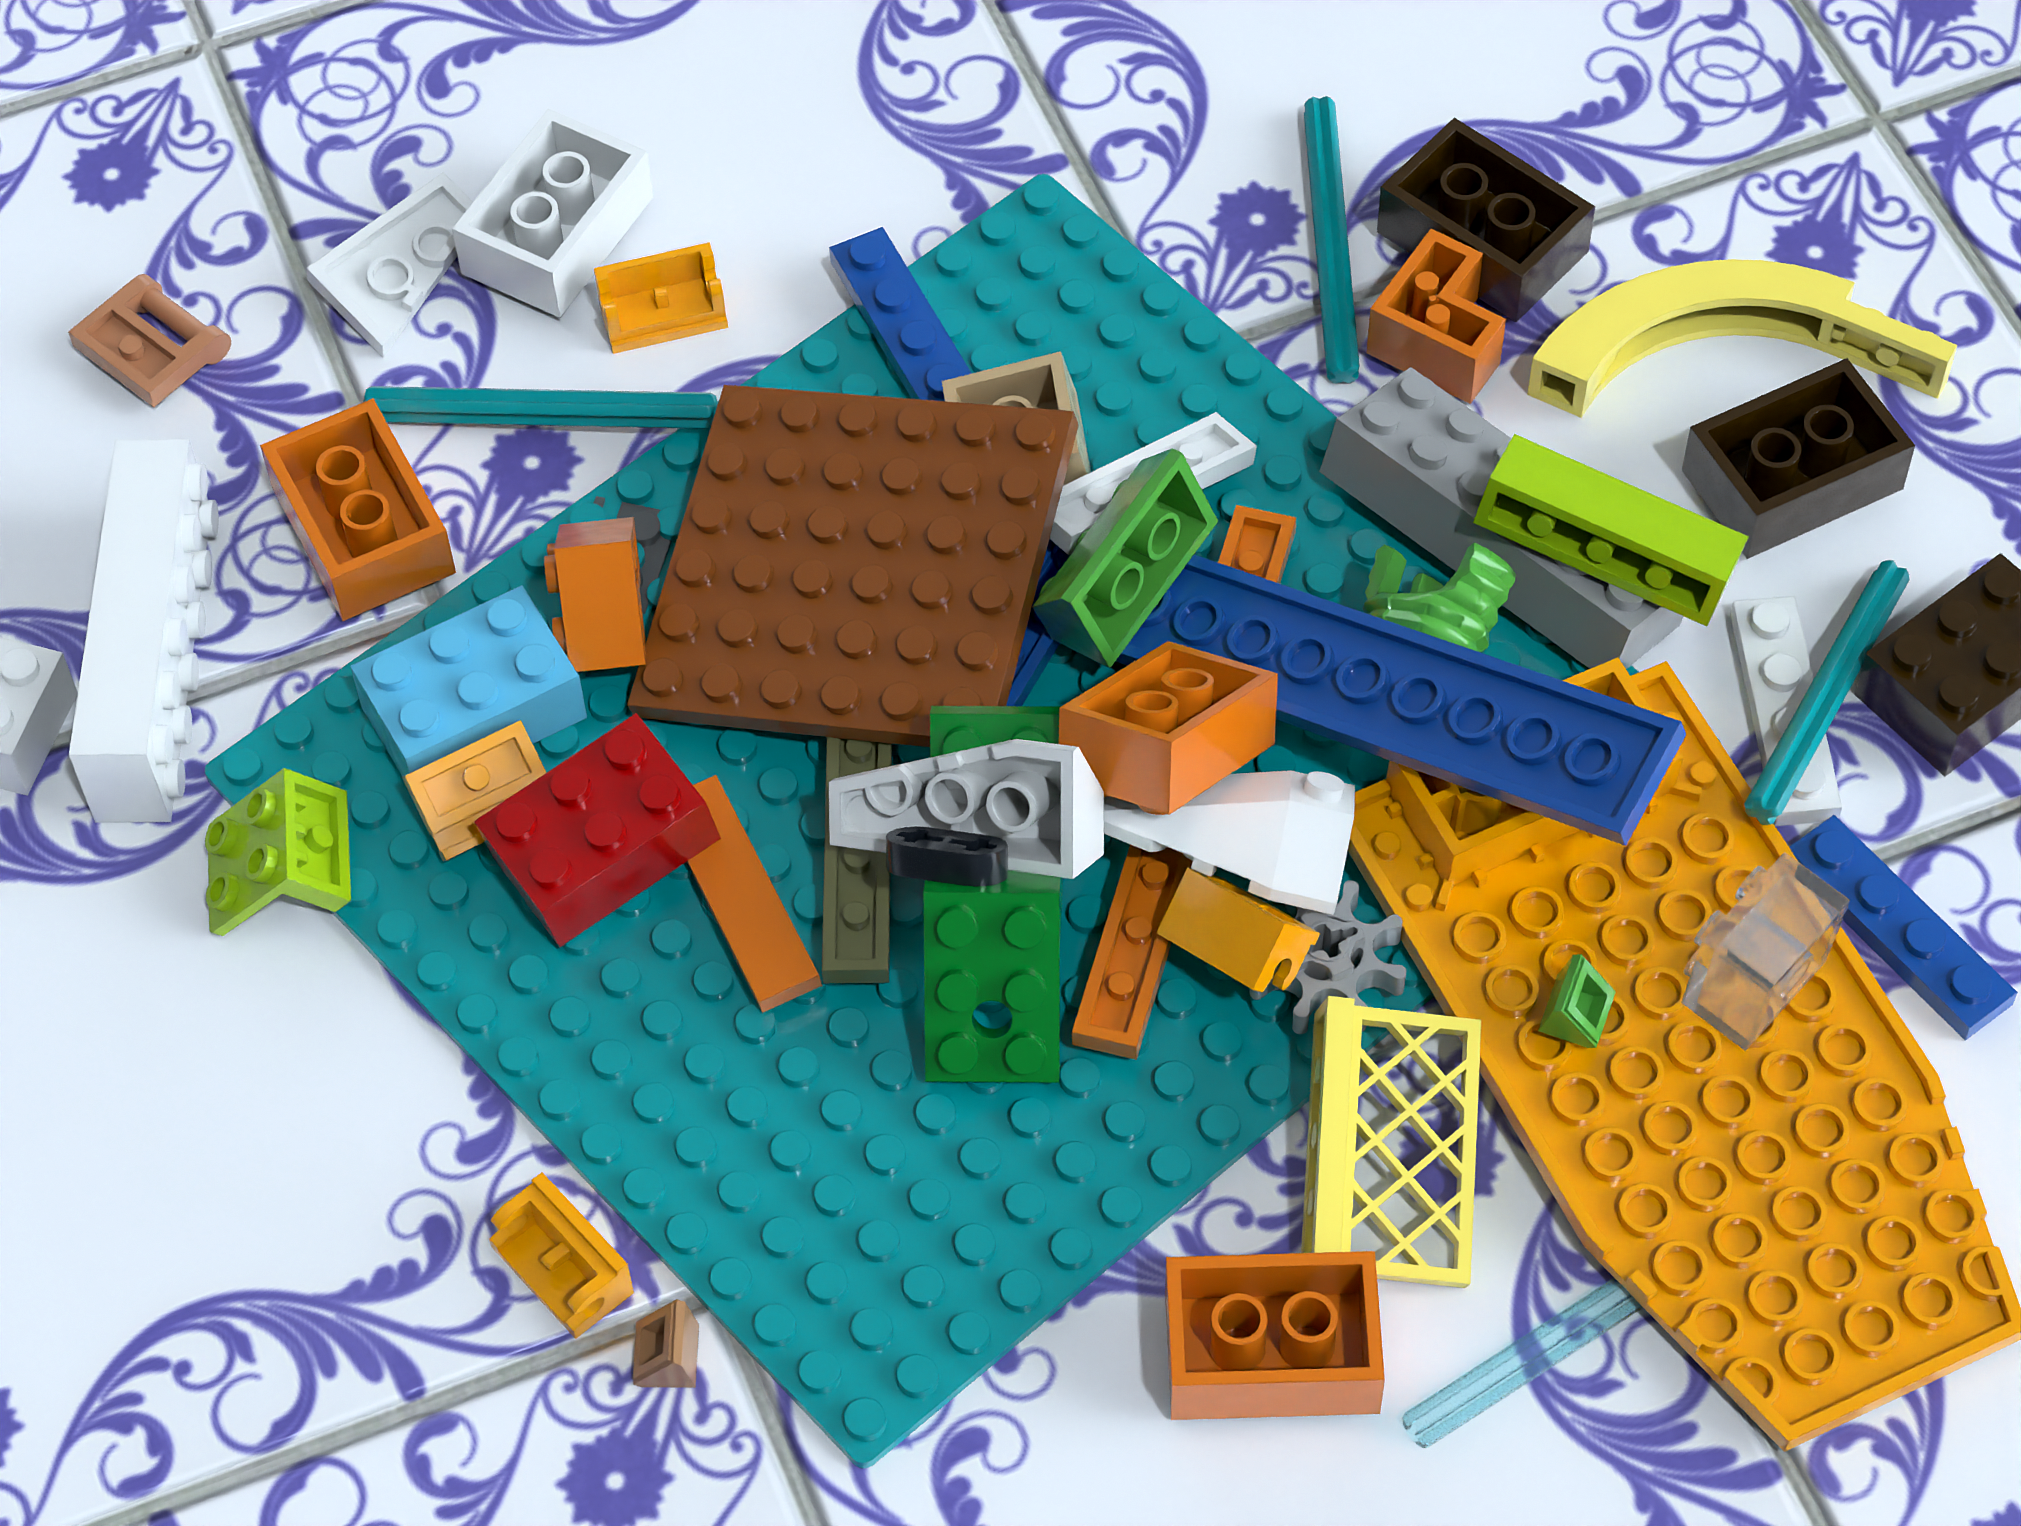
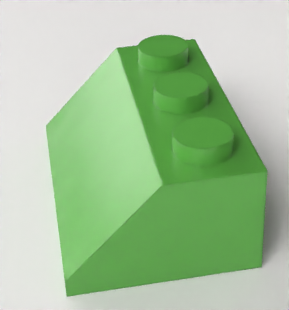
(1127, 559)

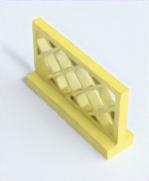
(1334, 1126)

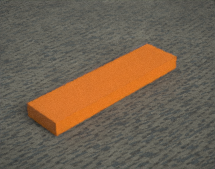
(750, 909)

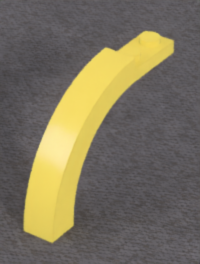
(1728, 300)

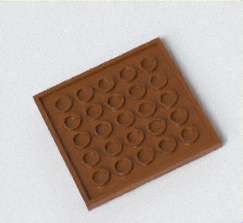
(853, 563)

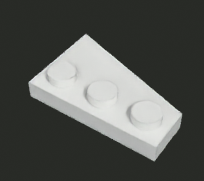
(393, 262)

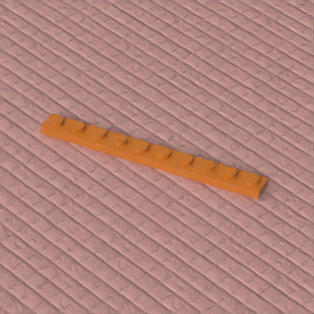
(1130, 950)

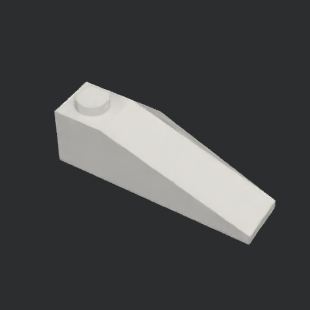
(1017, 790)
(1269, 827)

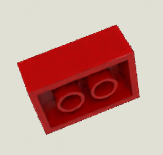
(598, 829)

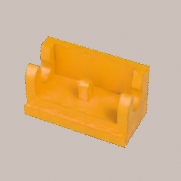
(660, 297)
(1236, 931)
(560, 1256)

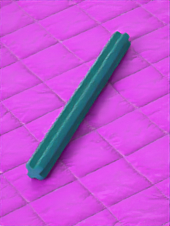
(1331, 241)
(544, 407)
(1826, 693)

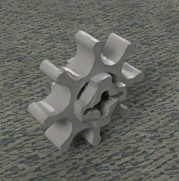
(1342, 958)

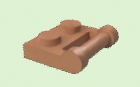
(140, 353)

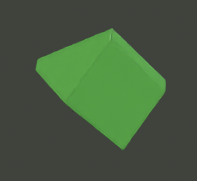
(1578, 1004)

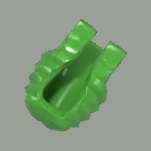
(1456, 612)

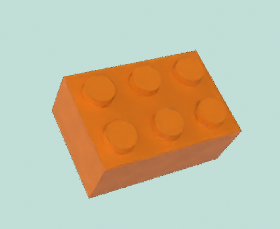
(358, 509)
(1171, 725)
(1273, 1335)

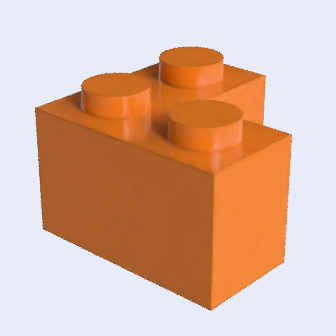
(1431, 319)
(599, 591)

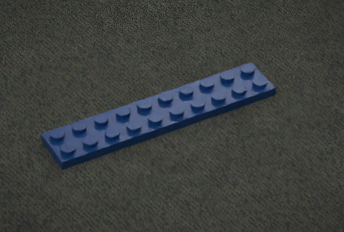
(1425, 699)

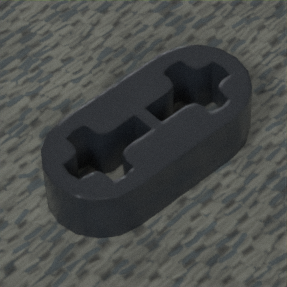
(947, 856)

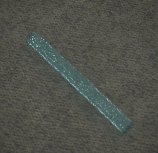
(1519, 1363)

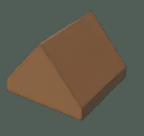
(666, 1348)

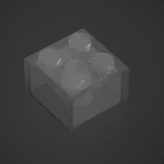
(1762, 949)

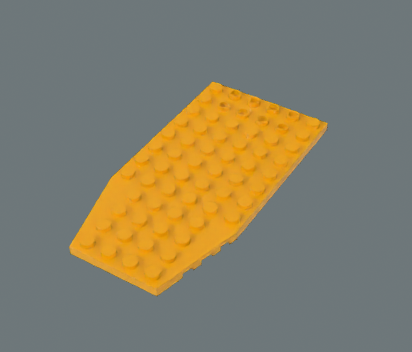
(1764, 1204)

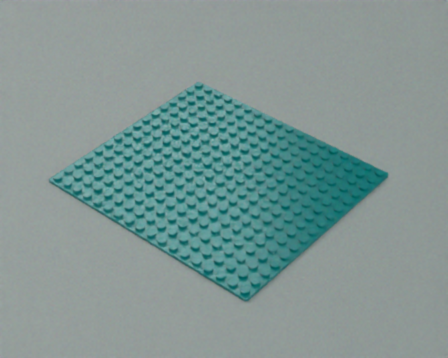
(792, 1158)

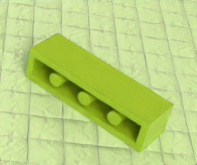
(1610, 529)

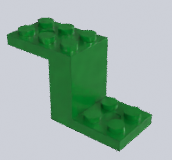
(992, 938)

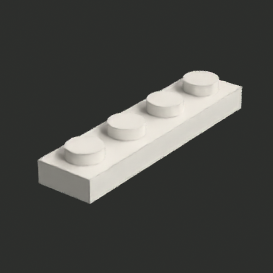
(1209, 446)
(1776, 680)

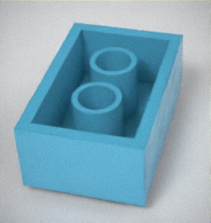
(469, 682)

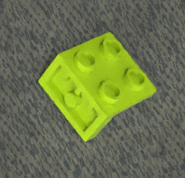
(275, 842)

